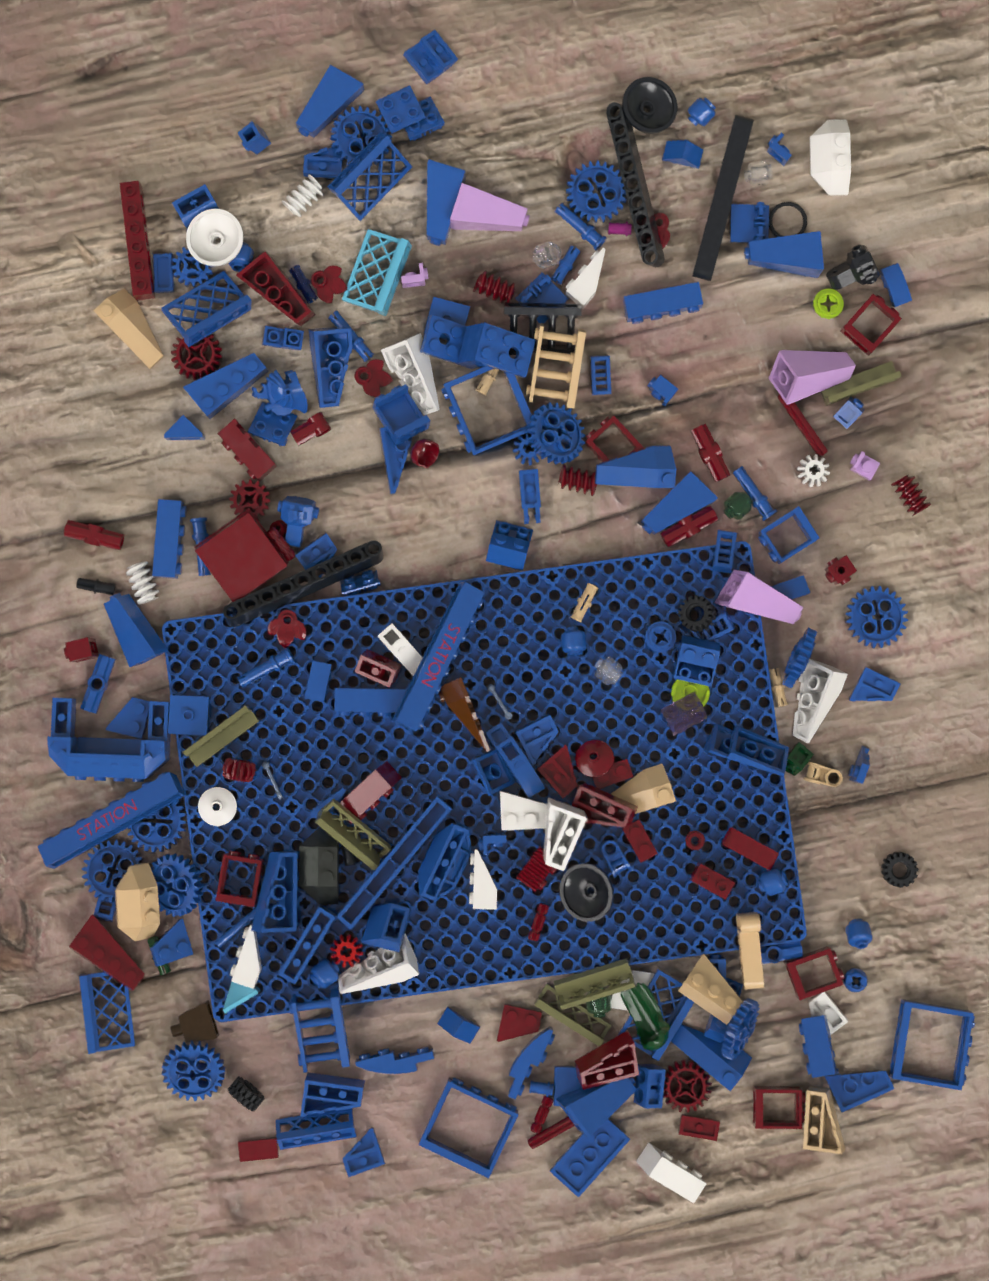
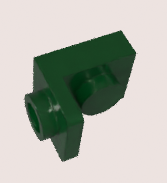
(798, 759)

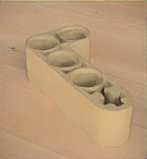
(749, 949)

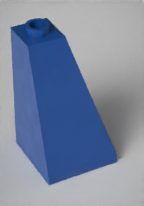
(442, 192)
(791, 254)
(594, 1105)

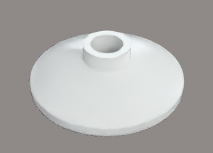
(227, 804)

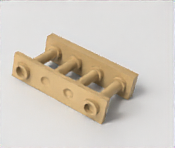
(575, 359)

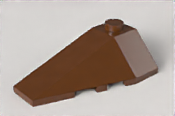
(459, 702)

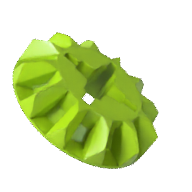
(833, 297)

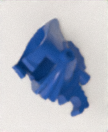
(282, 394)

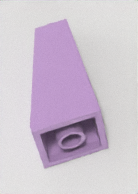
(484, 211)
(809, 372)
(754, 596)

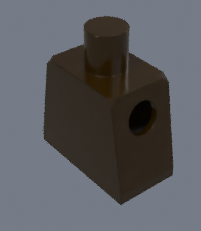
(196, 1024)

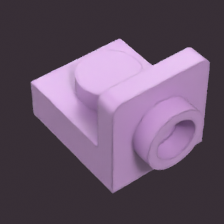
(414, 280)
(864, 465)

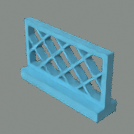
(392, 273)

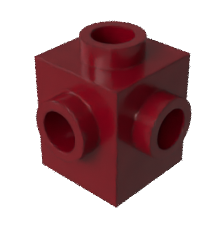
(846, 568)

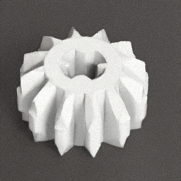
(808, 464)

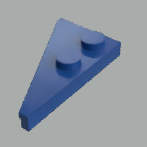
(394, 458)

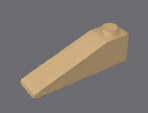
(647, 789)

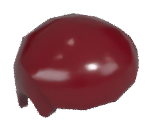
(424, 453)

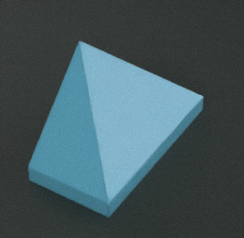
(237, 995)

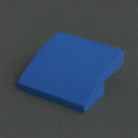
(430, 57)
(564, 1081)

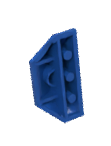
(444, 862)

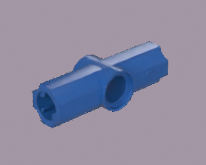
(94, 696)
(784, 952)

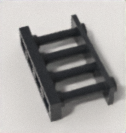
(552, 311)

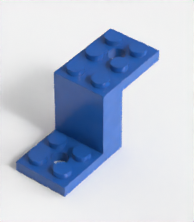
(477, 346)

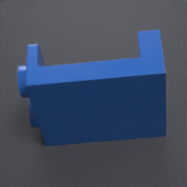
(400, 414)

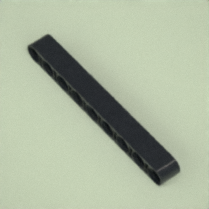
(640, 191)
(723, 197)
(299, 591)

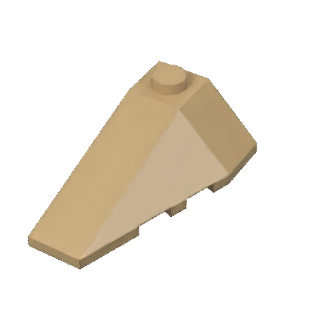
(128, 322)

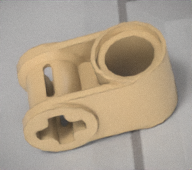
(821, 775)

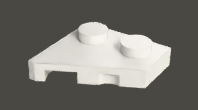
(824, 1005)

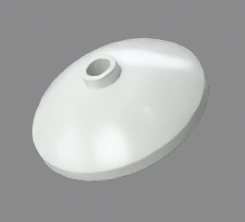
(206, 229)

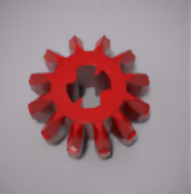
(343, 956)

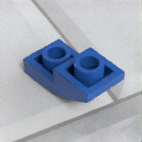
(895, 282)
(282, 338)
(793, 588)

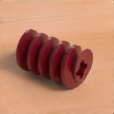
(495, 287)
(578, 480)
(911, 494)

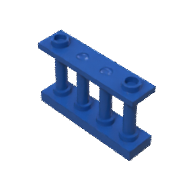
(335, 1019)

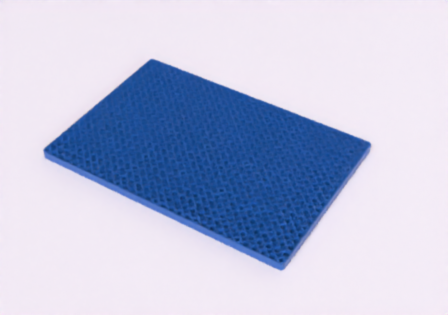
(445, 717)

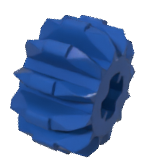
(526, 456)

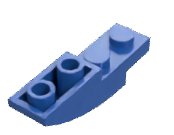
(515, 760)
(533, 1054)
(387, 1063)

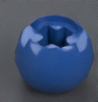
(862, 980)

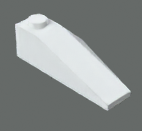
(414, 370)
(817, 694)
(380, 969)

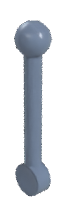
(491, 688)
(266, 765)

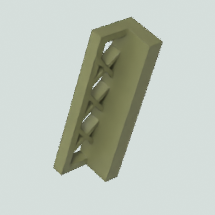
(861, 383)
(221, 736)
(345, 835)
(594, 981)
(569, 1021)

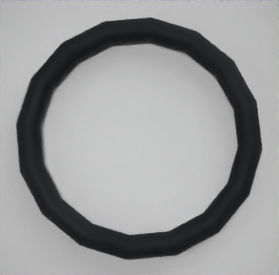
(787, 204)

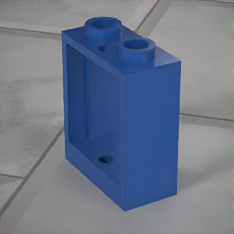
(804, 525)

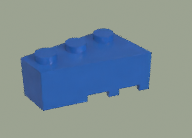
(818, 1046)
(330, 1093)

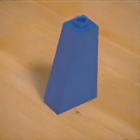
(329, 99)
(683, 500)
(133, 630)

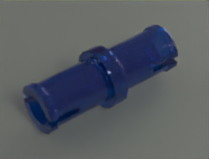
(303, 284)

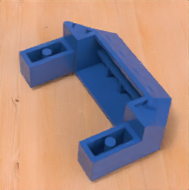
(108, 756)

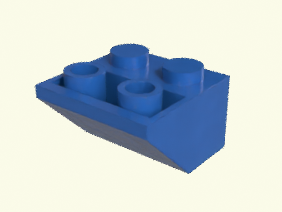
(193, 204)
(509, 545)
(697, 660)
(386, 926)

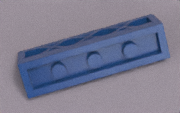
(312, 1134)

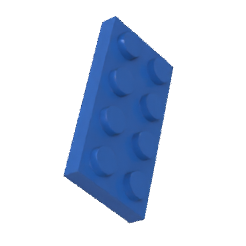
(589, 1157)

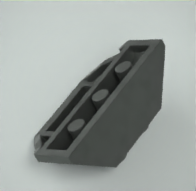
(320, 867)

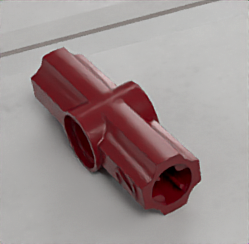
(710, 452)
(689, 526)
(94, 535)

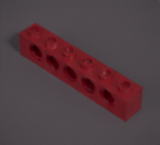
(137, 240)

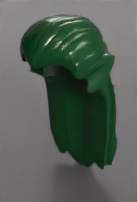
(647, 1016)

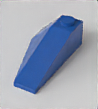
(330, 358)
(646, 468)
(709, 1056)

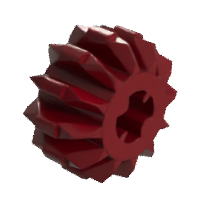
(239, 770)

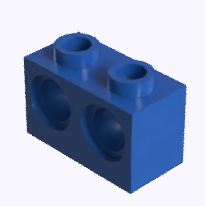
(649, 1086)

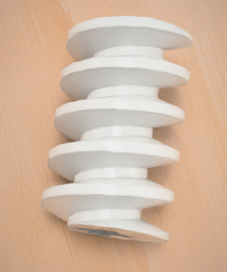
(304, 196)
(142, 583)

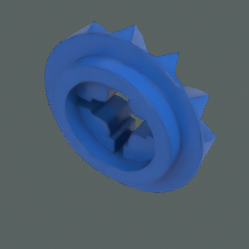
(669, 635)

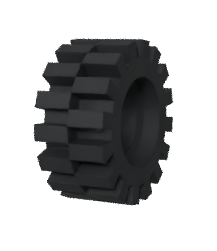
(689, 605)
(887, 869)
(246, 1094)

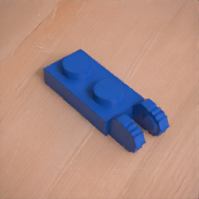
(530, 493)

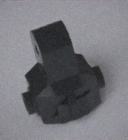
(858, 267)

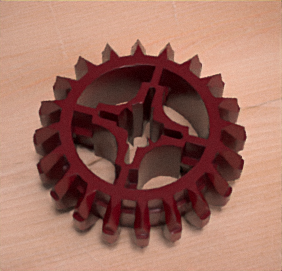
(208, 365)
(692, 1080)

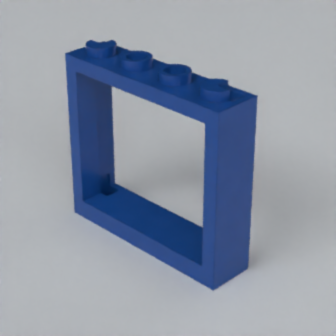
(462, 427)
(962, 1058)
(456, 1156)

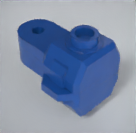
(297, 514)

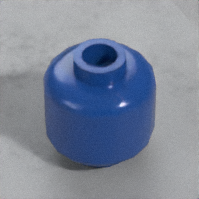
(701, 112)
(243, 258)
(573, 641)
(773, 881)
(858, 933)
(324, 973)

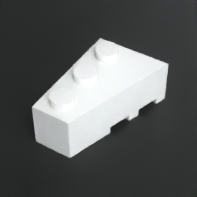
(521, 812)
(561, 832)
(671, 1173)

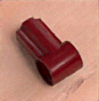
(314, 427)

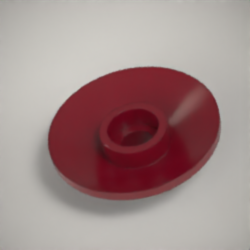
(594, 767)

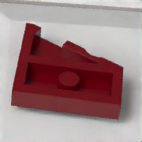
(559, 772)
(518, 1022)

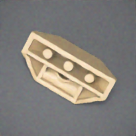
(138, 903)

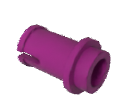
(620, 228)

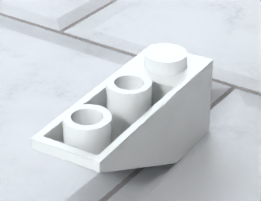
(585, 285)
(401, 648)
(485, 890)
(249, 961)

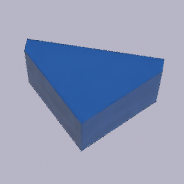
(683, 153)
(183, 430)
(458, 1025)

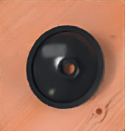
(658, 100)
(577, 893)

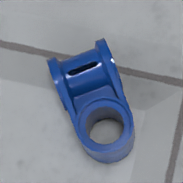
(616, 860)

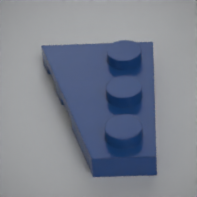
(858, 1088)

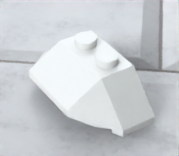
(831, 157)

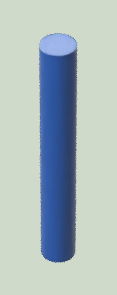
(236, 928)

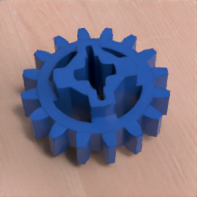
(188, 272)

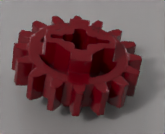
(244, 494)

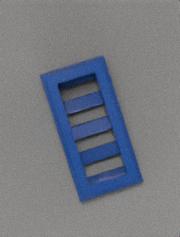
(597, 358)
(721, 567)
(730, 626)
(337, 796)
(102, 916)

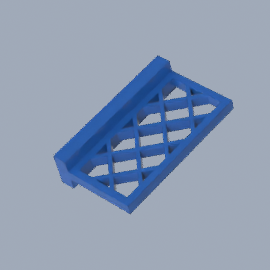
(362, 163)
(218, 318)
(90, 1017)
(674, 1019)

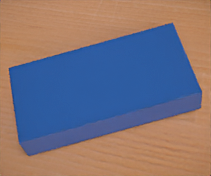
(163, 273)
(318, 681)

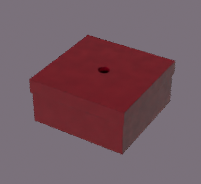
(241, 555)

